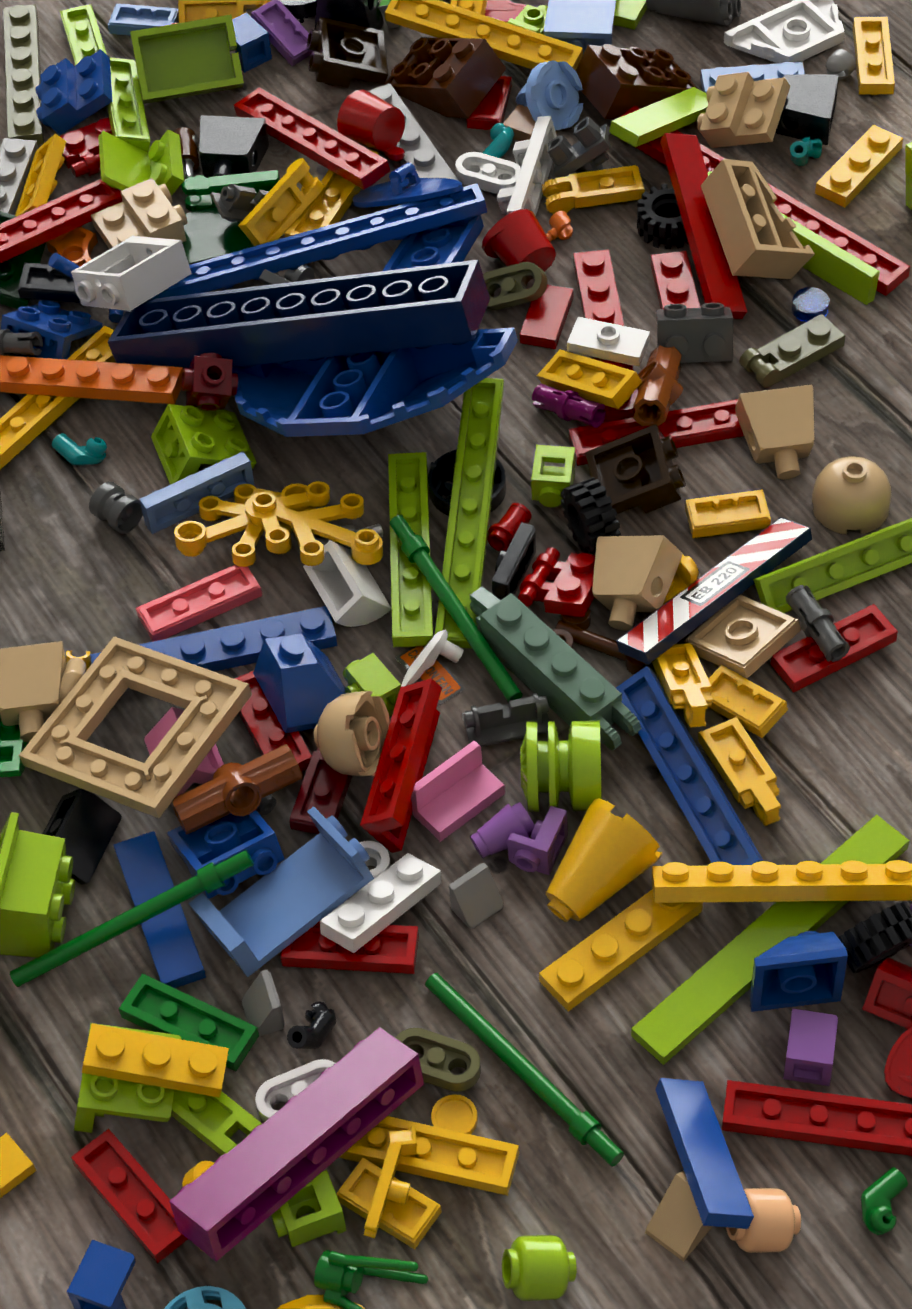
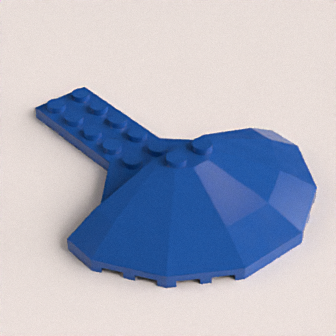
(374, 387)

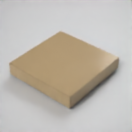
(743, 635)

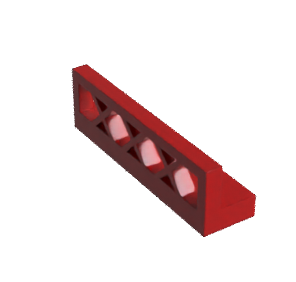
(402, 763)

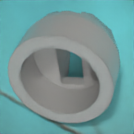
(841, 64)

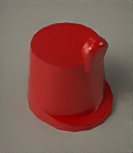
(372, 123)
(518, 240)

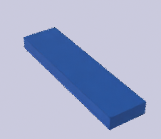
(167, 933)
(704, 1154)

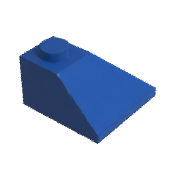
(296, 681)
(799, 972)

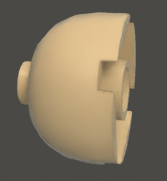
(851, 495)
(353, 733)

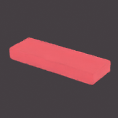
(198, 602)

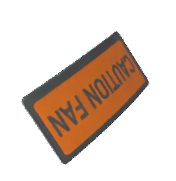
(437, 672)

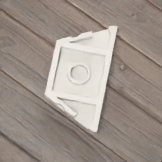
(790, 31)

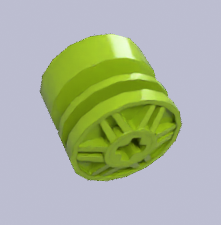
(562, 765)

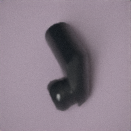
(313, 1036)

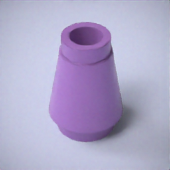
(494, 833)

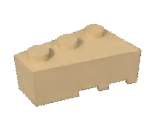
(750, 225)

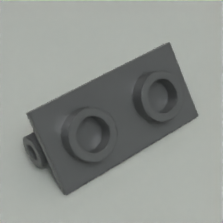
(236, 201)
(505, 722)

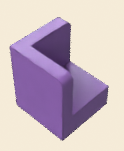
(811, 1047)

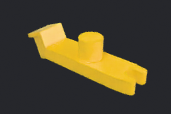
(399, 1144)

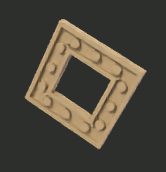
(150, 787)

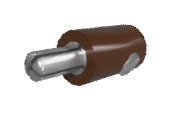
(188, 150)

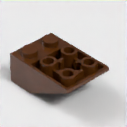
(447, 74)
(625, 78)

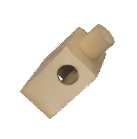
(778, 426)
(633, 575)

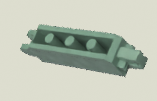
(551, 666)

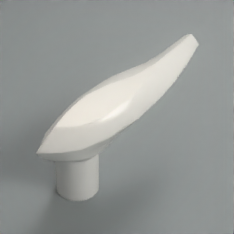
(429, 654)

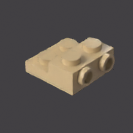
(742, 110)
(143, 213)

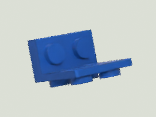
(54, 324)

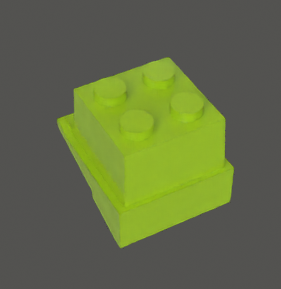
(32, 890)

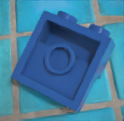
(74, 92)
(226, 839)

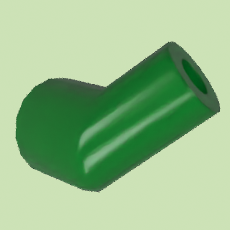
(877, 1201)

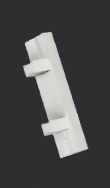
(534, 171)

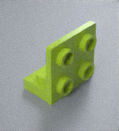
(127, 165)
(197, 437)
(121, 1098)

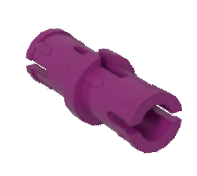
(568, 405)

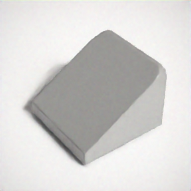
(475, 896)
(263, 1005)

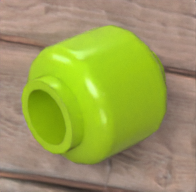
(538, 1267)

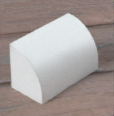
(347, 588)

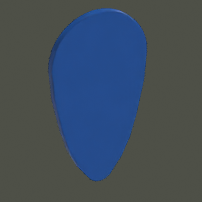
(404, 190)

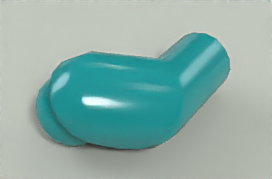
(502, 140)
(802, 150)
(80, 455)

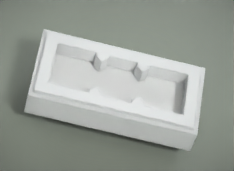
(608, 341)

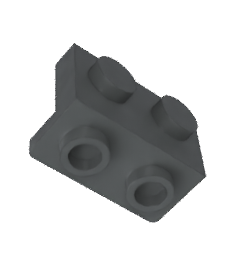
(697, 333)

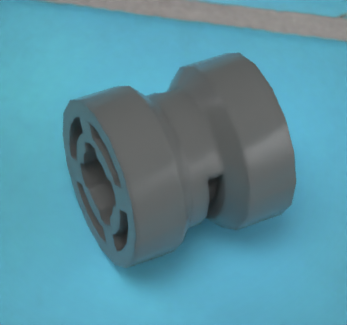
(113, 505)

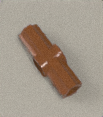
(658, 386)
(255, 779)

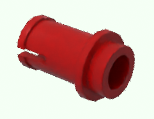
(504, 531)

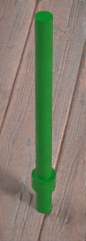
(418, 552)
(209, 878)
(581, 1124)

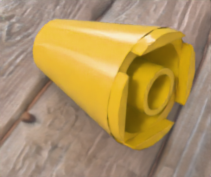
(600, 861)

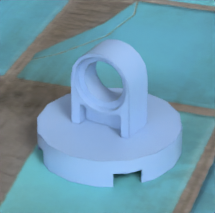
(554, 93)

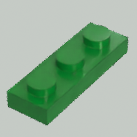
(175, 1012)

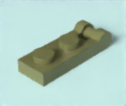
(793, 351)

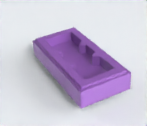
(284, 31)

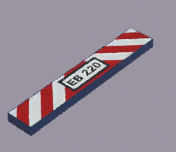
(713, 590)

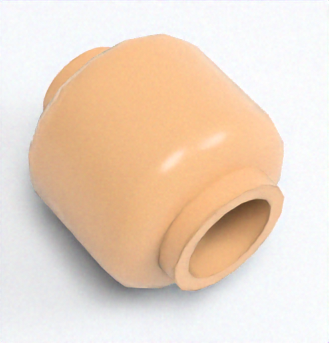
(773, 1222)

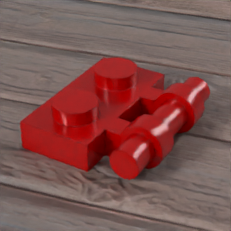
(82, 148)
(572, 583)

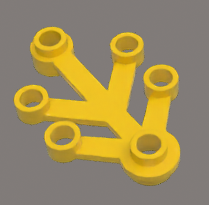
(268, 509)
(193, 536)

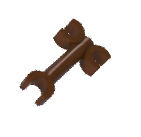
(576, 631)

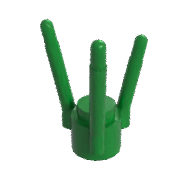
(344, 1274)

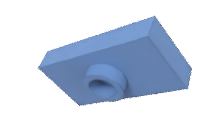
(138, 17)

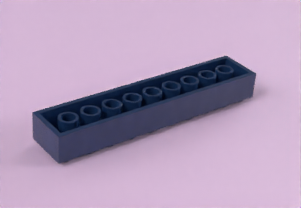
(308, 318)

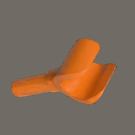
(560, 226)

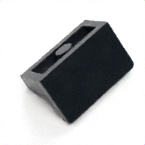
(87, 829)

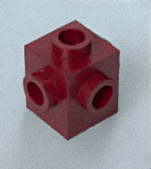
(209, 382)

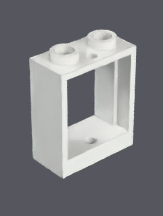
(131, 273)

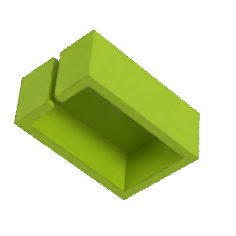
(187, 59)

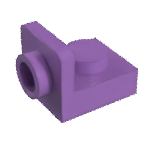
(543, 847)

